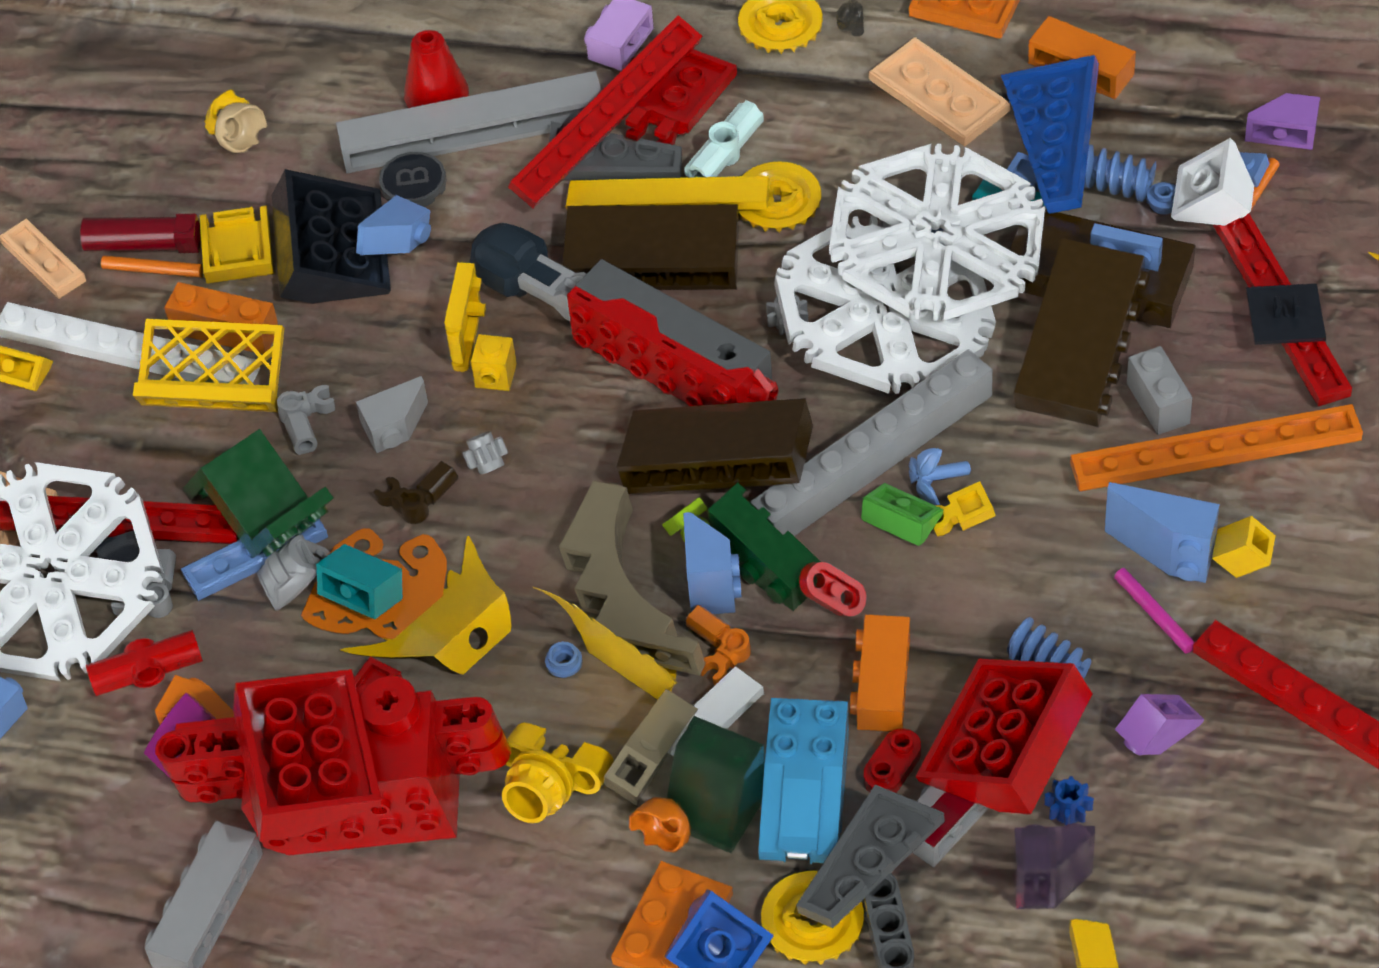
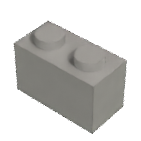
(1159, 390)

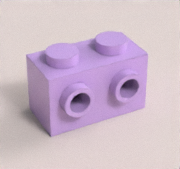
(619, 33)

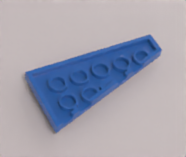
(1055, 123)

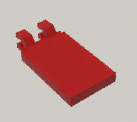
(681, 97)

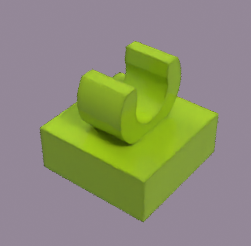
(677, 521)

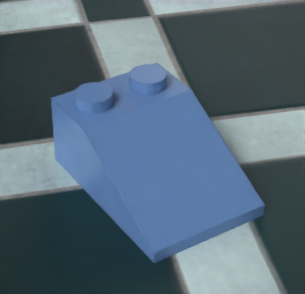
(1164, 529)

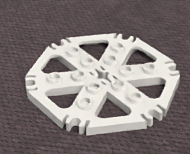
(961, 235)
(862, 314)
(80, 575)

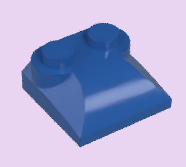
(717, 936)

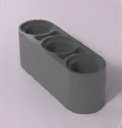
(888, 912)

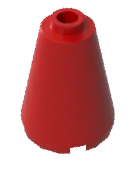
(432, 72)

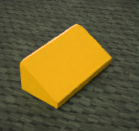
(23, 368)
(1092, 944)

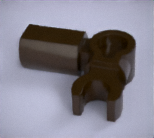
(414, 502)

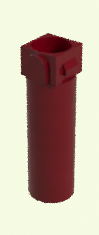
(141, 233)

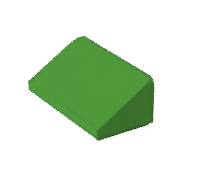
(900, 513)

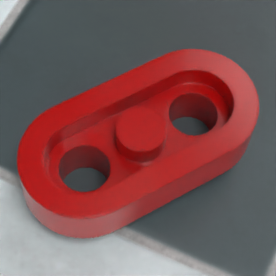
(830, 586)
(893, 759)

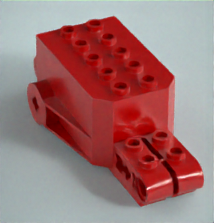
(416, 754)

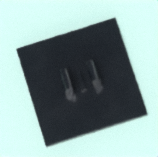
(1285, 314)

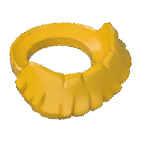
(219, 103)

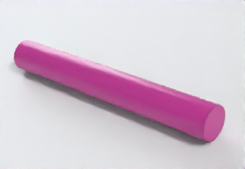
(1154, 610)

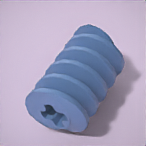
(1118, 174)
(1032, 646)

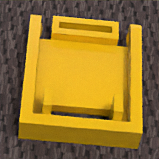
(236, 245)
(463, 315)

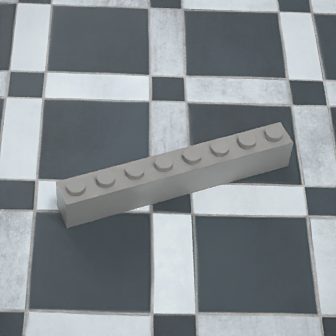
(465, 121)
(879, 443)

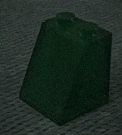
(717, 782)

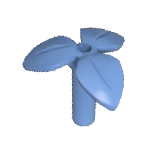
(926, 470)

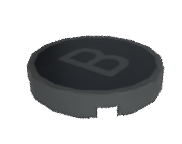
(413, 177)

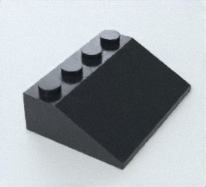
(318, 239)

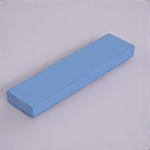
(233, 564)

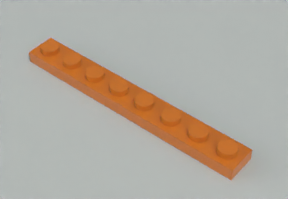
(1216, 447)

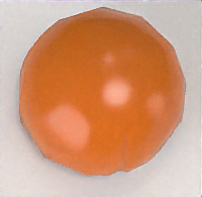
(662, 824)

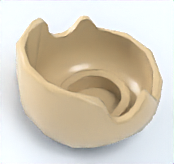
(238, 126)

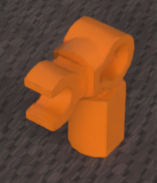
(731, 644)

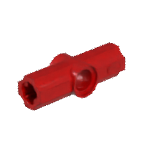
(144, 663)

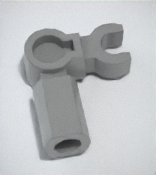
(294, 412)
(164, 603)

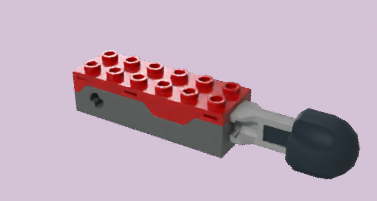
(629, 322)

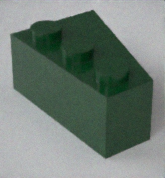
(764, 553)

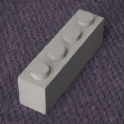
(204, 898)

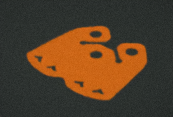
(418, 591)

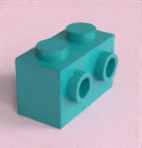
(359, 581)

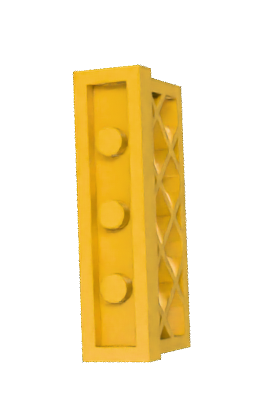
(202, 393)

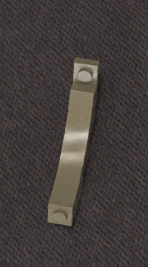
(595, 550)

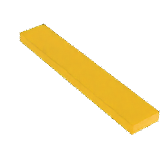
(746, 191)

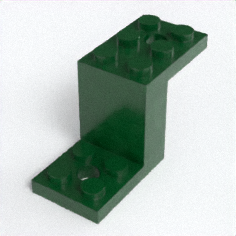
(258, 495)

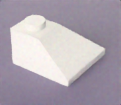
(1213, 187)

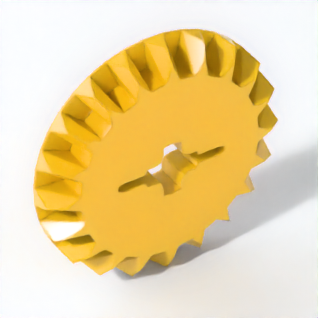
(759, 17)
(798, 192)
(793, 932)

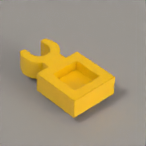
(967, 508)

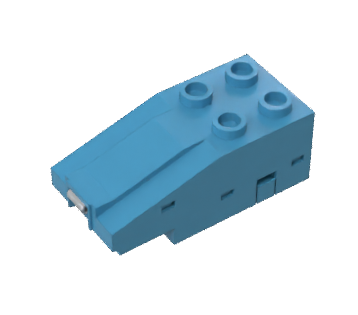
(803, 779)

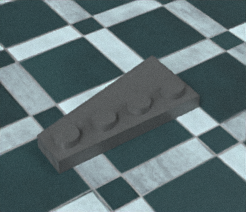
(626, 159)
(870, 848)

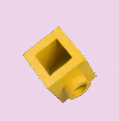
(493, 362)
(1243, 546)

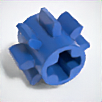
(1068, 801)

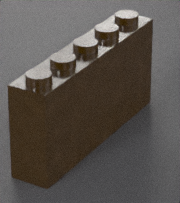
(657, 243)
(1164, 286)
(1081, 332)
(715, 446)

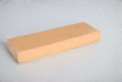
(42, 258)

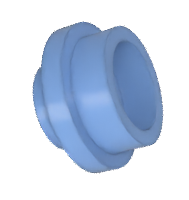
(1161, 197)
(563, 651)

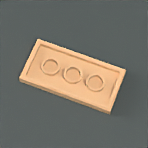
(939, 91)

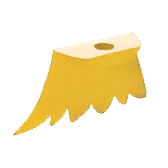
(445, 627)
(619, 653)

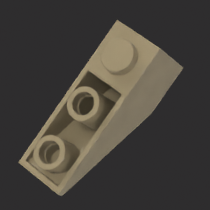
(649, 746)

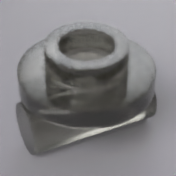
(851, 18)

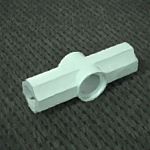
(725, 141)

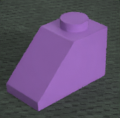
(1284, 122)
(1157, 723)

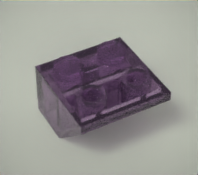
(1050, 863)

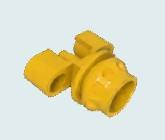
(544, 780)

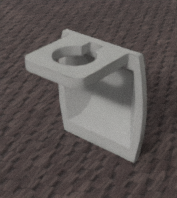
(290, 570)

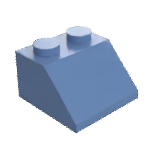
(711, 567)

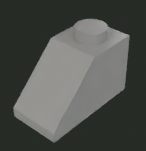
(393, 413)

